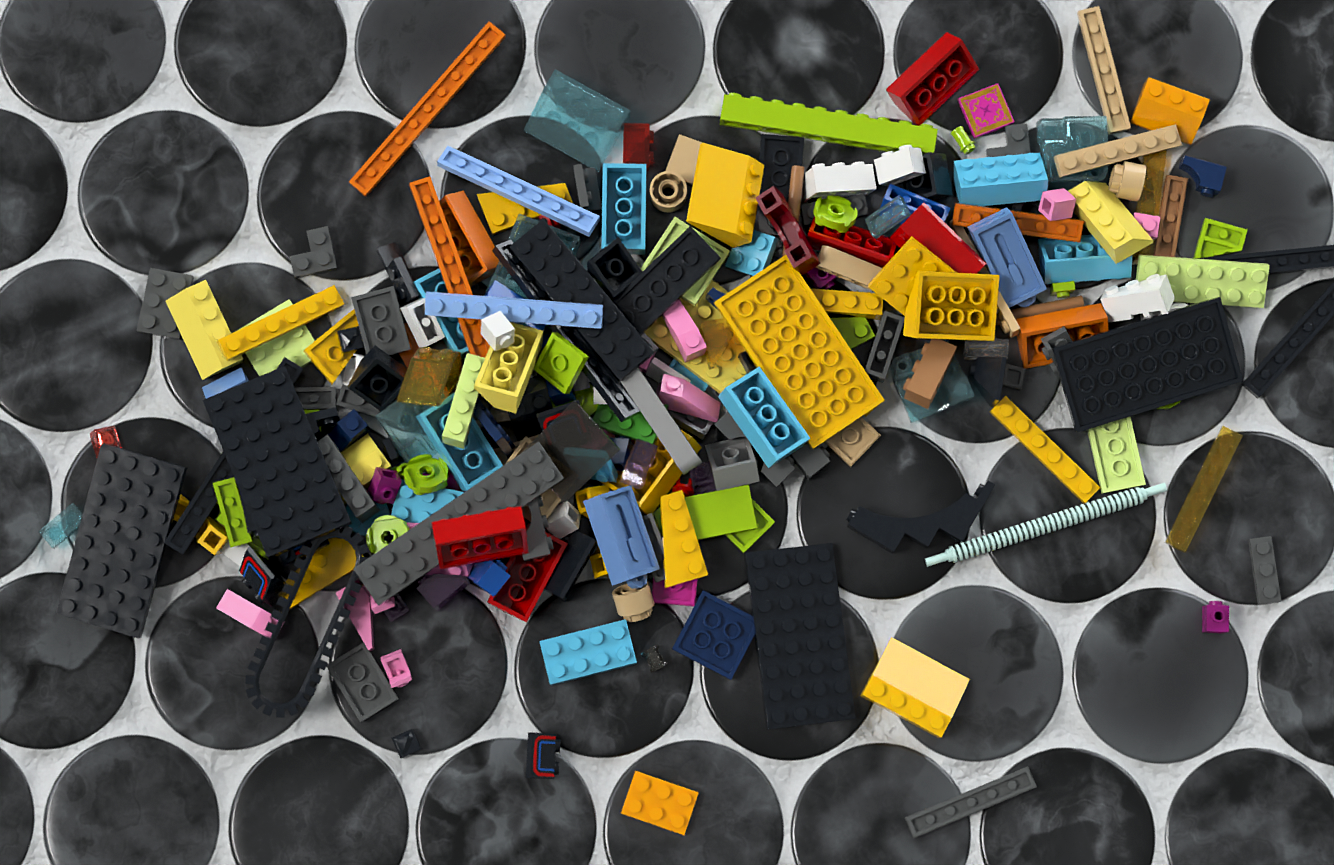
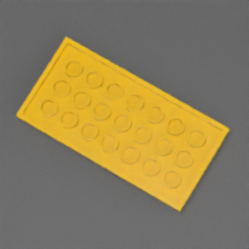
(799, 350)

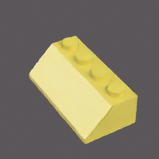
(1109, 220)
(201, 327)
(508, 370)
(363, 459)

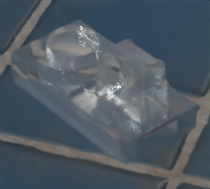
(983, 348)

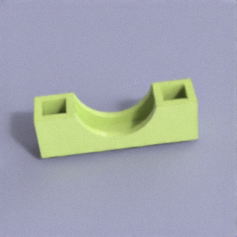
(463, 403)

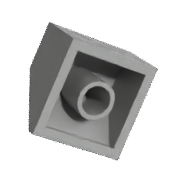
(732, 463)

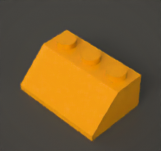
(1167, 105)

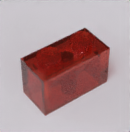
(636, 144)

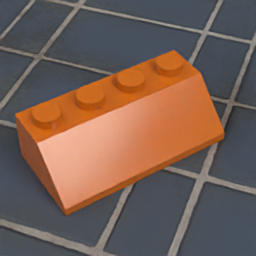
(469, 237)
(1078, 322)

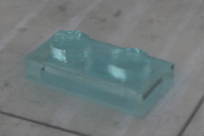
(887, 216)
(62, 526)

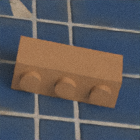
(929, 372)

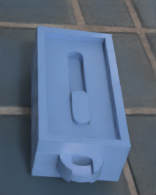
(1008, 256)
(622, 537)

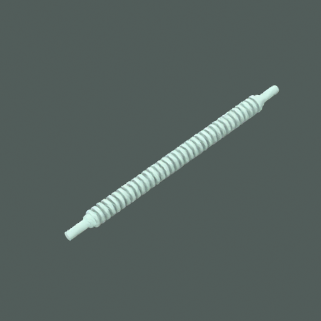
(1047, 524)

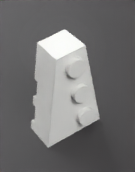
(838, 180)
(1138, 298)

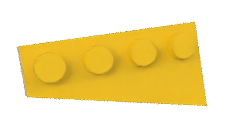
(502, 212)
(326, 350)
(680, 545)
(324, 569)

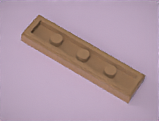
(1170, 215)

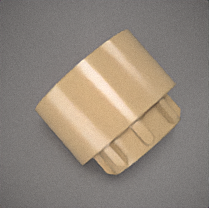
(668, 180)
(1127, 180)
(633, 603)

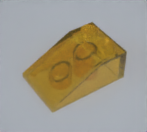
(430, 376)

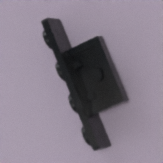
(398, 273)

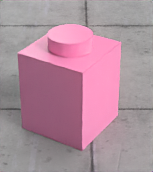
(1057, 204)

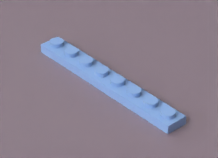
(518, 191)
(514, 309)

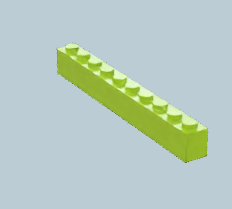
(824, 125)

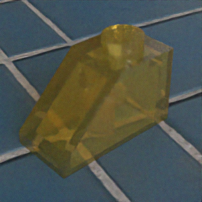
(717, 338)

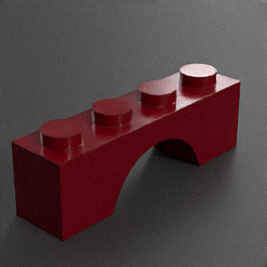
(785, 223)

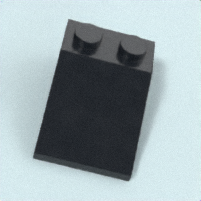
(533, 402)

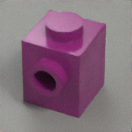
(821, 279)
(384, 486)
(1215, 618)

